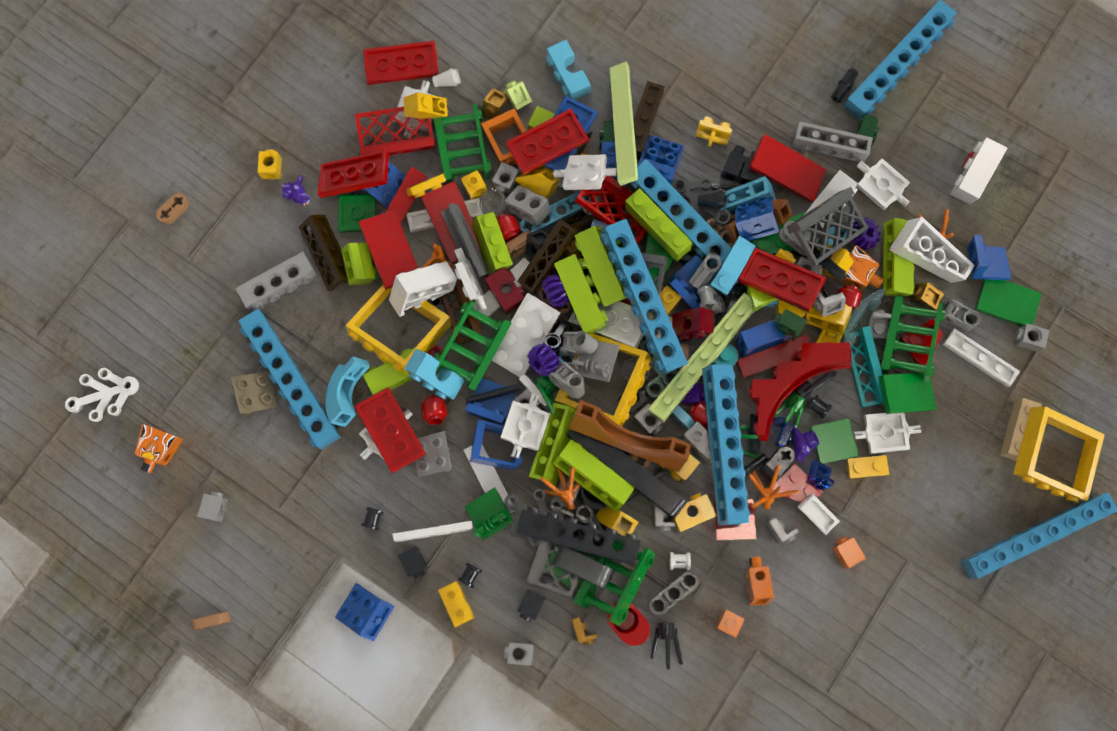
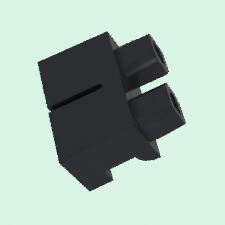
(735, 162)

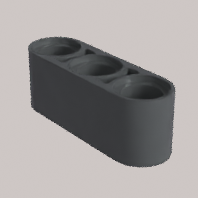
(582, 567)
(682, 590)

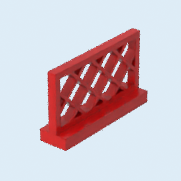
(394, 147)
(618, 194)

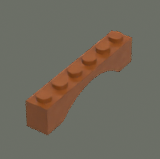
(664, 451)

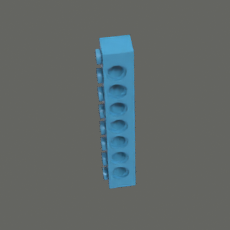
(939, 14)
(646, 170)
(653, 303)
(257, 321)
(720, 453)
(1039, 535)

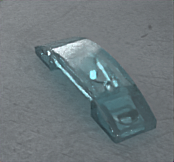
(869, 303)

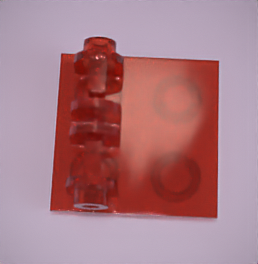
(738, 531)

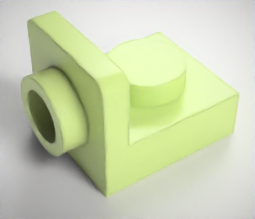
(517, 94)

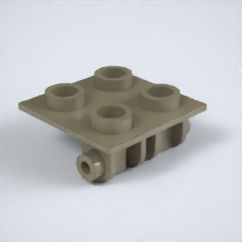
(254, 392)

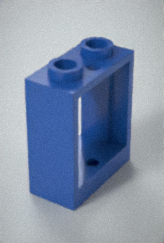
(759, 339)
(475, 457)

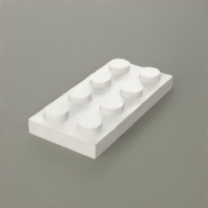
(621, 324)
(528, 328)

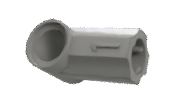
(705, 272)

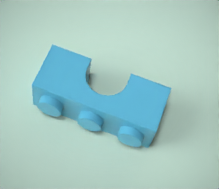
(573, 84)
(423, 368)

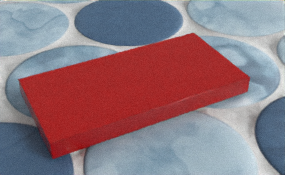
(400, 62)
(547, 141)
(787, 168)
(353, 173)
(438, 200)
(388, 246)
(782, 279)
(390, 430)

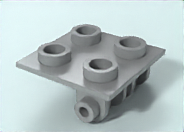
(599, 363)
(437, 455)

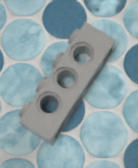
(831, 142)
(283, 271)

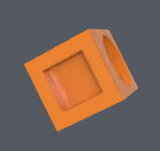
(848, 552)
(729, 623)

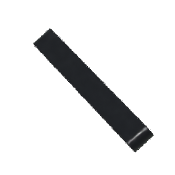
(632, 472)

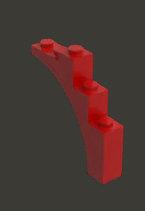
(812, 361)

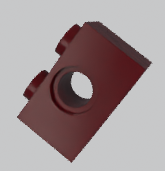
(497, 282)
(693, 323)

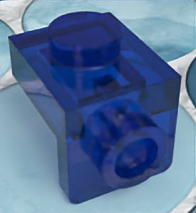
(785, 435)
(820, 475)

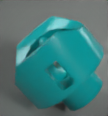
(727, 356)

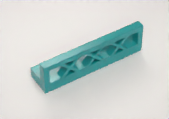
(873, 368)

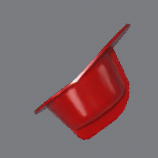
(634, 629)

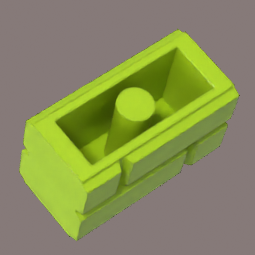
(358, 264)

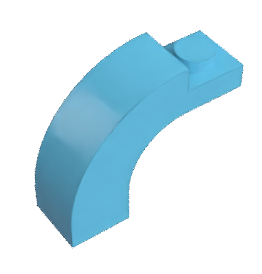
(340, 391)

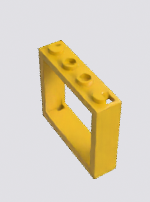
(384, 353)
(635, 382)
(1030, 448)

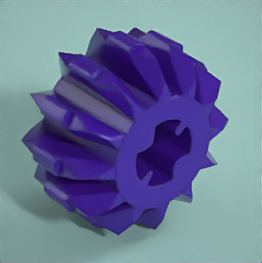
(869, 237)
(555, 291)
(543, 359)

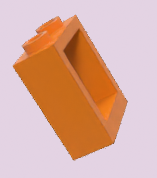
(497, 124)

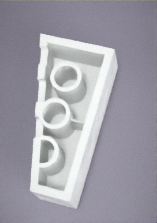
(930, 250)

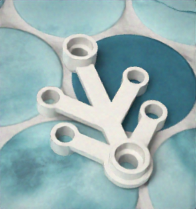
(105, 394)

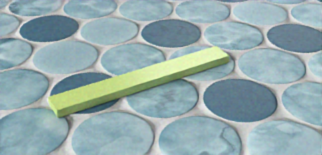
(623, 124)
(703, 357)

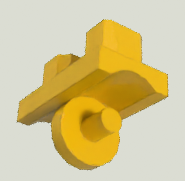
(712, 132)

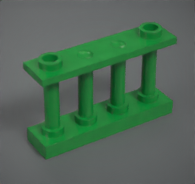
(448, 155)
(491, 345)
(894, 345)
(586, 592)

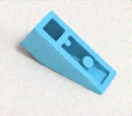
(748, 193)
(732, 266)

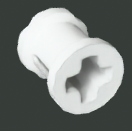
(680, 561)

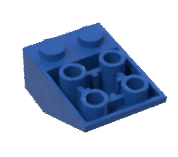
(663, 156)

